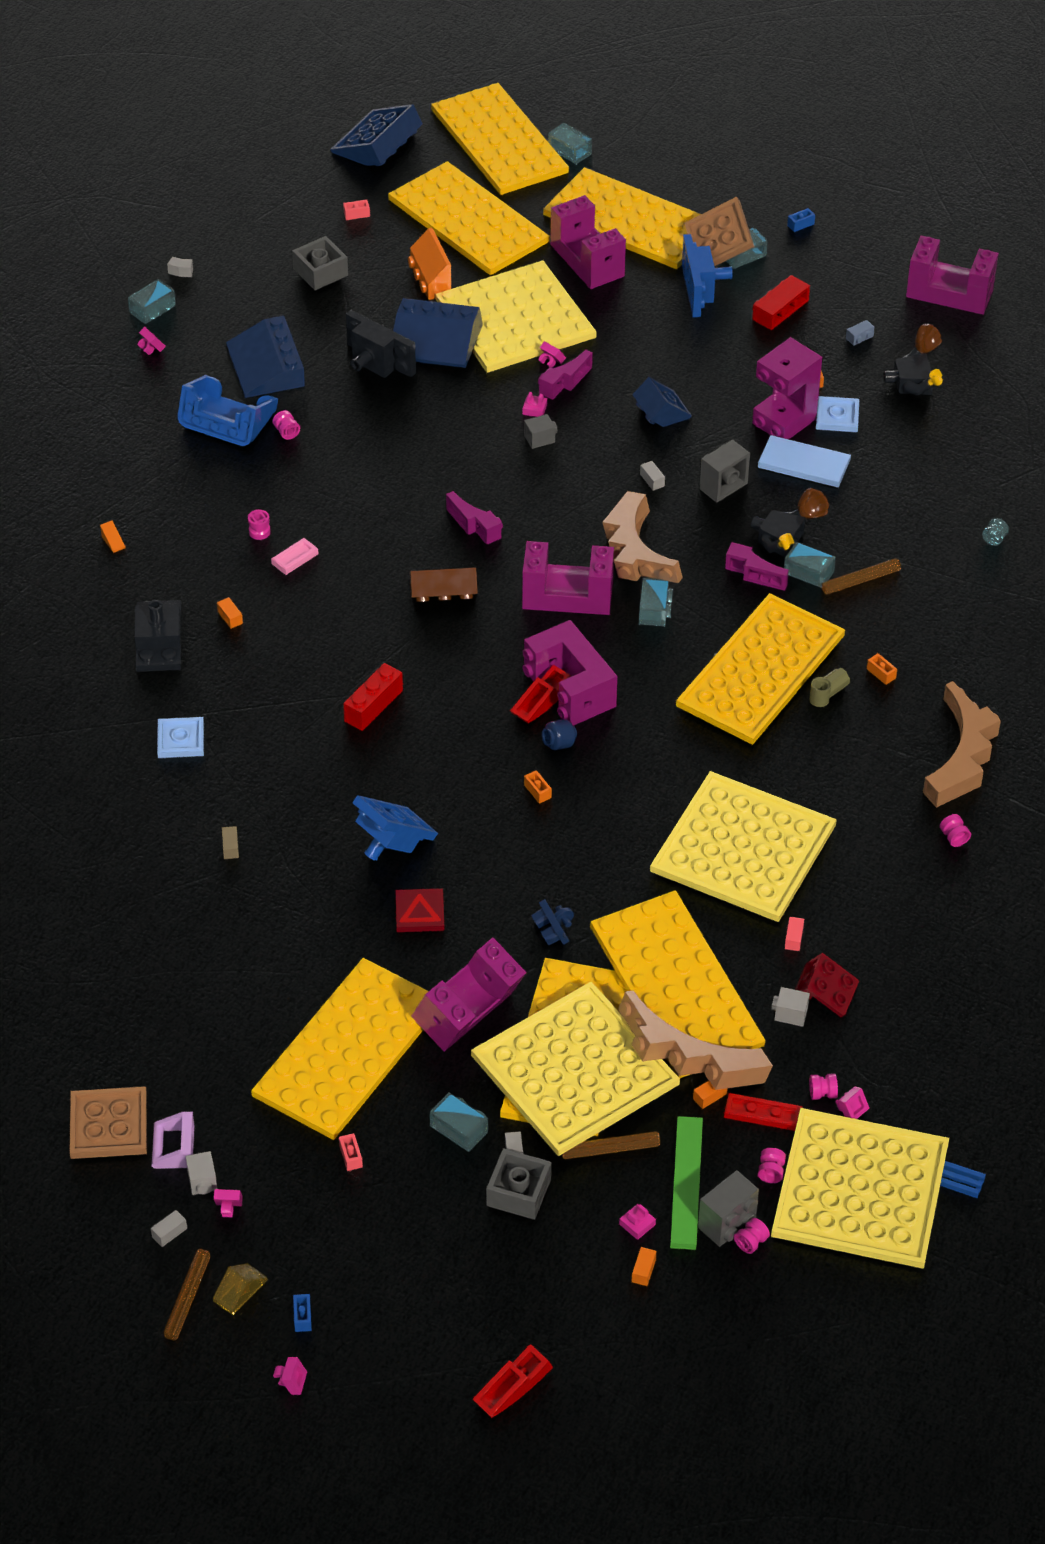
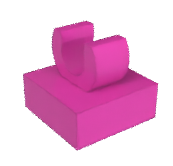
(150, 341)
(551, 353)
(534, 405)
(853, 1103)
(227, 1200)
(637, 1221)
(291, 1375)

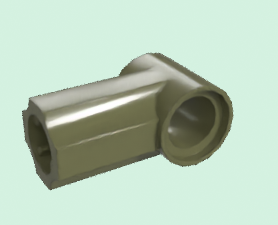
(825, 687)

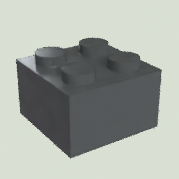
(320, 262)
(724, 470)
(518, 1183)
(728, 1208)

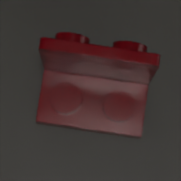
(828, 983)

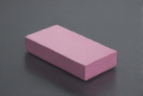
(294, 556)

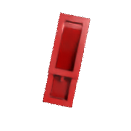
(540, 695)
(513, 1381)

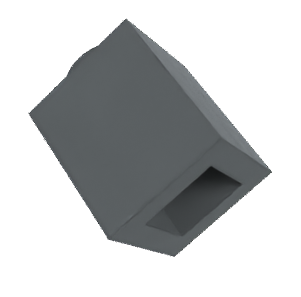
(540, 431)

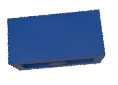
(801, 220)
(302, 1312)

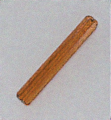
(861, 576)
(613, 1145)
(187, 1294)

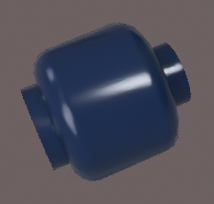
(559, 734)

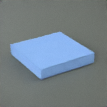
(837, 414)
(180, 737)

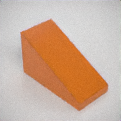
(111, 536)

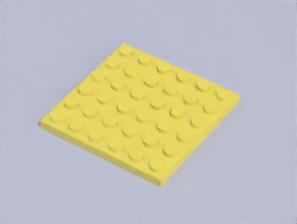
(520, 314)
(743, 846)
(573, 1068)
(861, 1188)

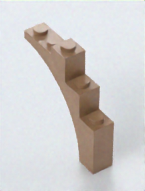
(630, 553)
(963, 769)
(688, 1055)

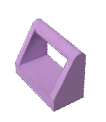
(178, 1122)

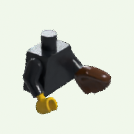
(913, 371)
(783, 529)

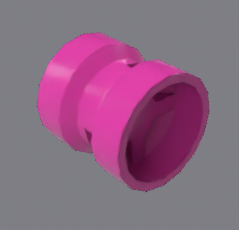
(286, 425)
(259, 524)
(955, 830)
(821, 1086)
(771, 1167)
(753, 1233)

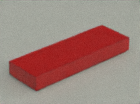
(762, 1111)

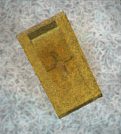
(238, 1286)

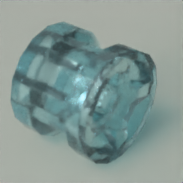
(995, 532)

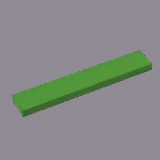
(686, 1183)

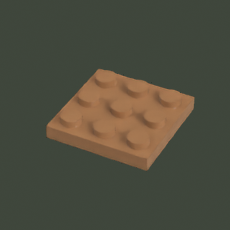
(723, 230)
(108, 1122)

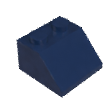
(660, 403)

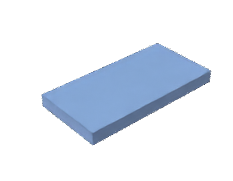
(804, 461)

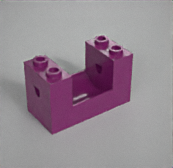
(591, 255)
(949, 283)
(795, 381)
(567, 587)
(592, 681)
(468, 996)

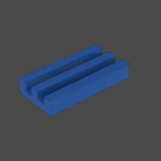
(964, 1176)

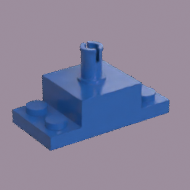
(700, 274)
(391, 826)

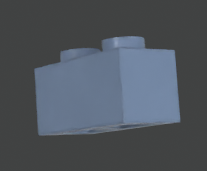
(860, 332)

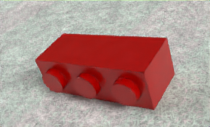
(781, 302)
(373, 696)

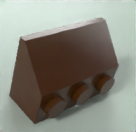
(443, 583)

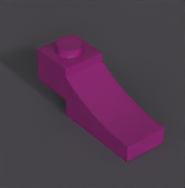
(565, 376)
(474, 519)
(755, 569)

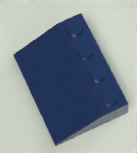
(379, 135)
(440, 330)
(266, 358)

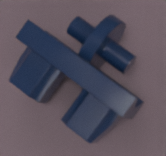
(561, 917)

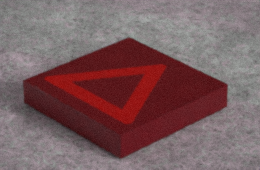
(419, 910)

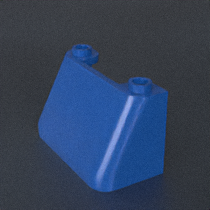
(210, 413)

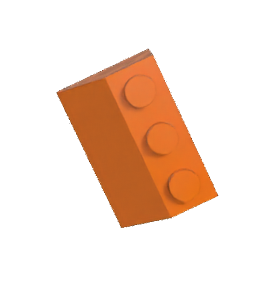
(430, 264)

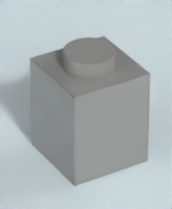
(791, 1006)
(201, 1173)

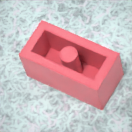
(356, 209)
(794, 934)
(350, 1152)

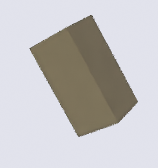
(230, 842)

